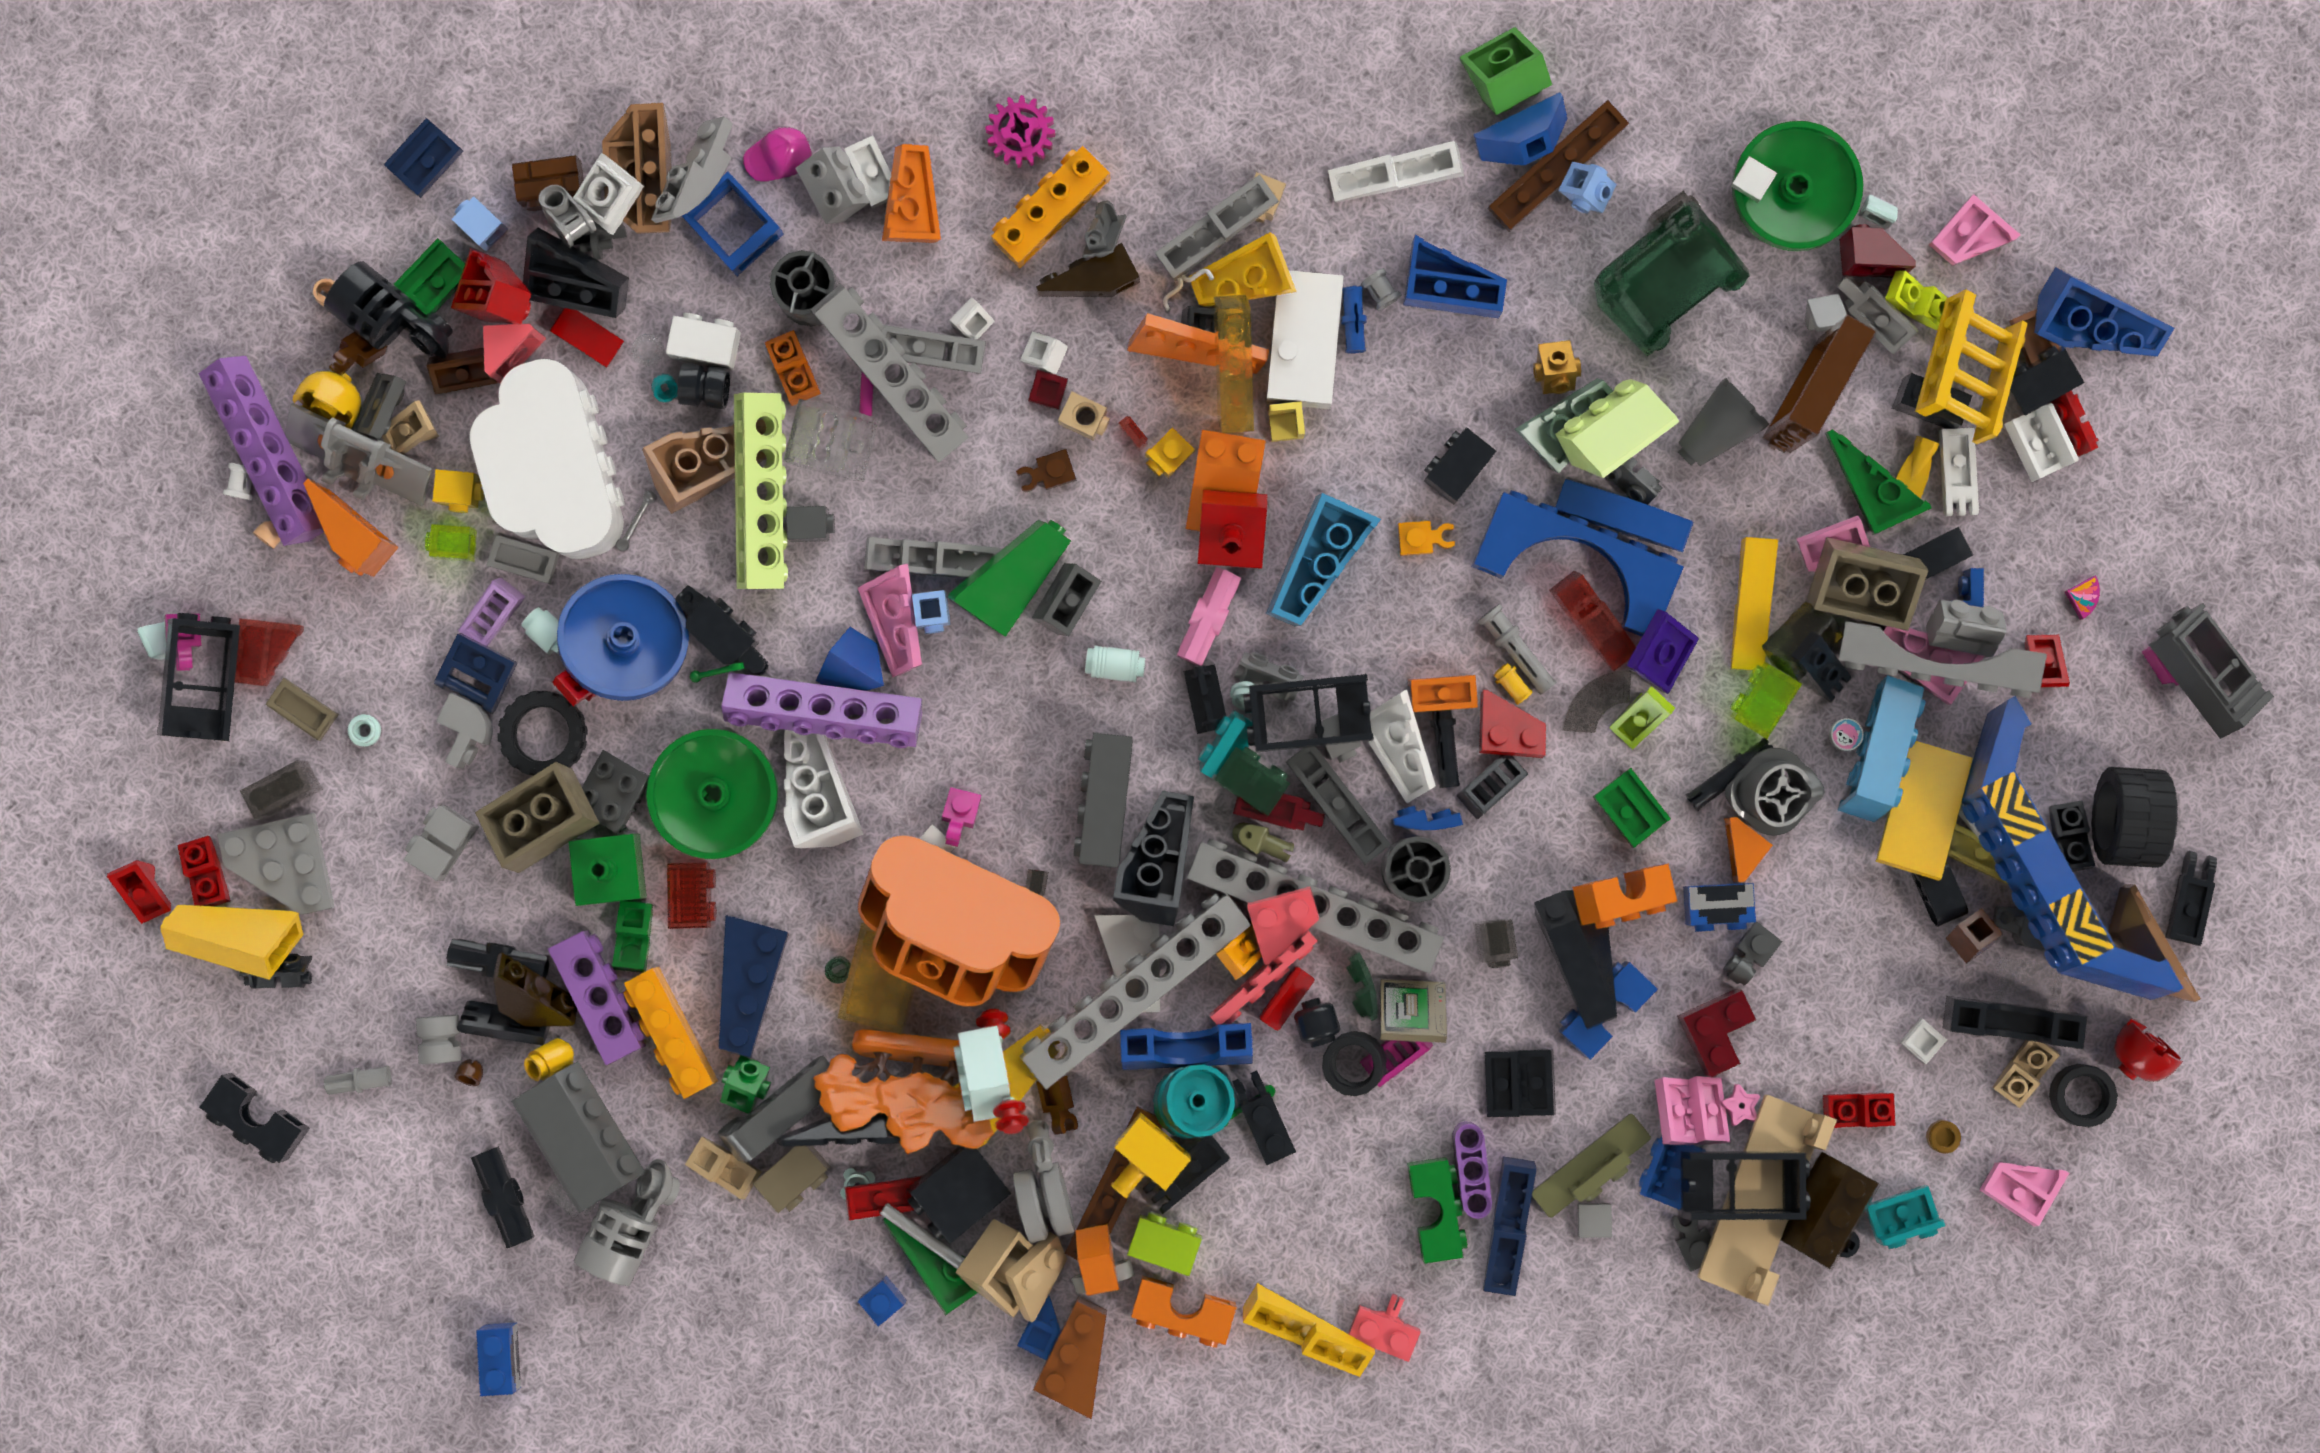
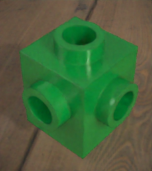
(745, 1084)

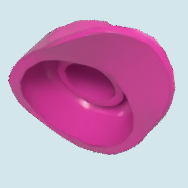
(777, 154)

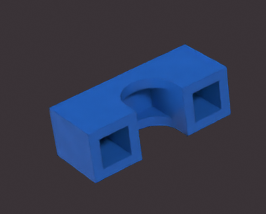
(1630, 989)

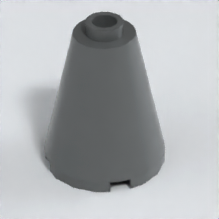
(1720, 425)

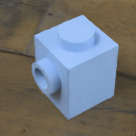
(931, 611)

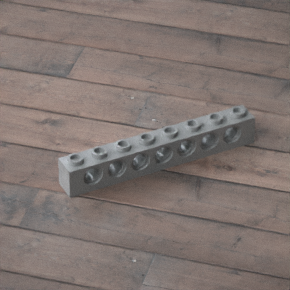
(1229, 925)
(1420, 956)

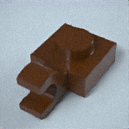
(353, 350)
(1057, 1101)

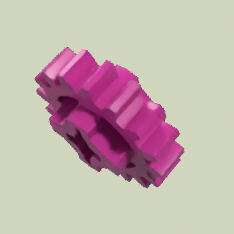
(1032, 128)

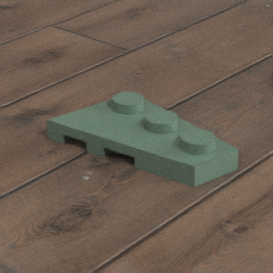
(1541, 429)

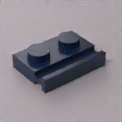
(423, 157)

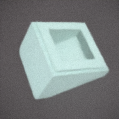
(1879, 212)
(154, 640)

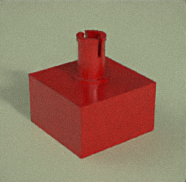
(1232, 529)

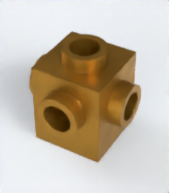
(1556, 367)

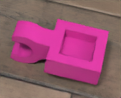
(184, 645)
(959, 811)

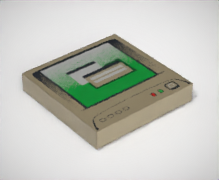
(1413, 1011)

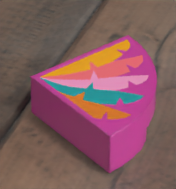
(2084, 596)

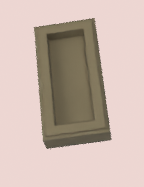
(301, 709)

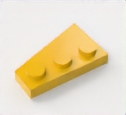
(1251, 271)

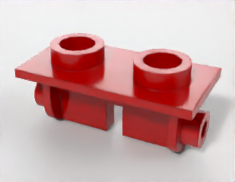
(2080, 434)

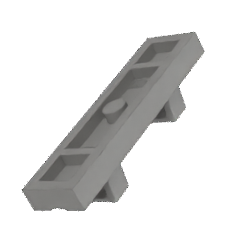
(929, 349)

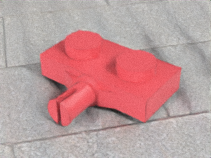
(1385, 1330)

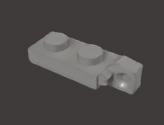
(1874, 311)

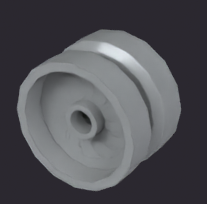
(1039, 1203)

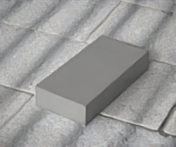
(523, 559)

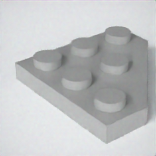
(282, 861)

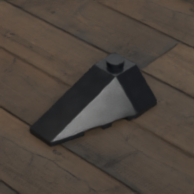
(1581, 956)
(824, 1131)

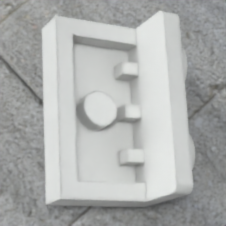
(2041, 442)

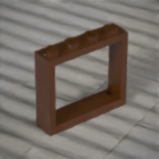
(1818, 385)

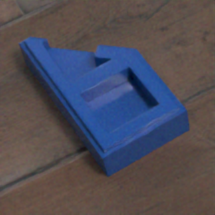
(1042, 1332)

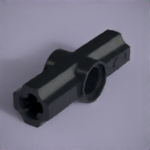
(483, 957)
(502, 1197)

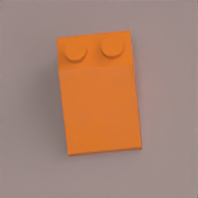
(1224, 464)
(350, 535)

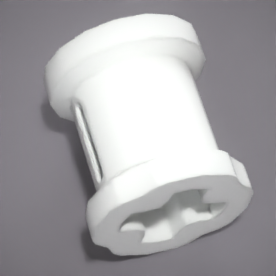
(239, 483)

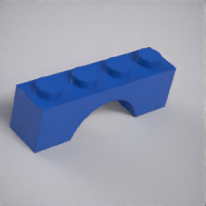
(1212, 1047)

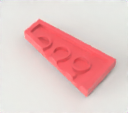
(1253, 987)

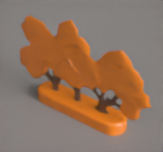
(913, 1103)

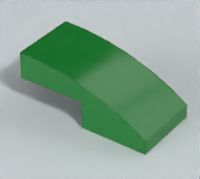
(633, 936)

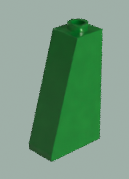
(1011, 578)

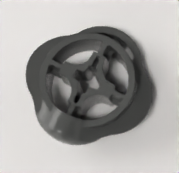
(1782, 801)

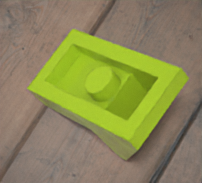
(1642, 717)

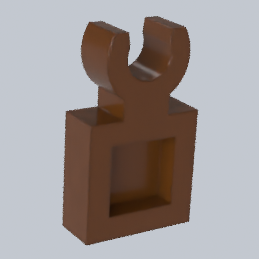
(1052, 469)

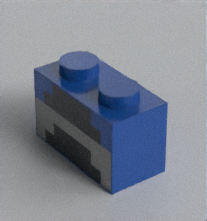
(1719, 905)
(498, 1359)

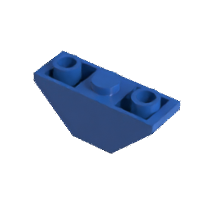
(1525, 134)

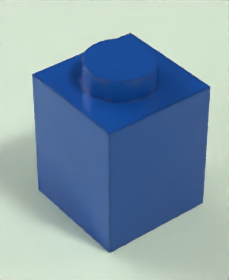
(882, 1300)

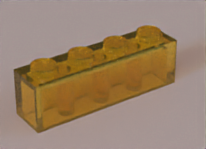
(1233, 363)

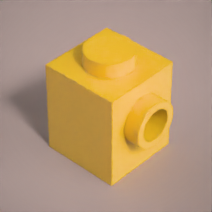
(457, 490)

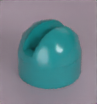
(659, 394)

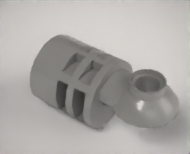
(622, 1232)

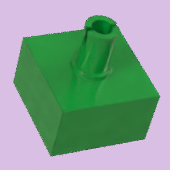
(607, 869)

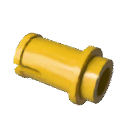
(1512, 683)

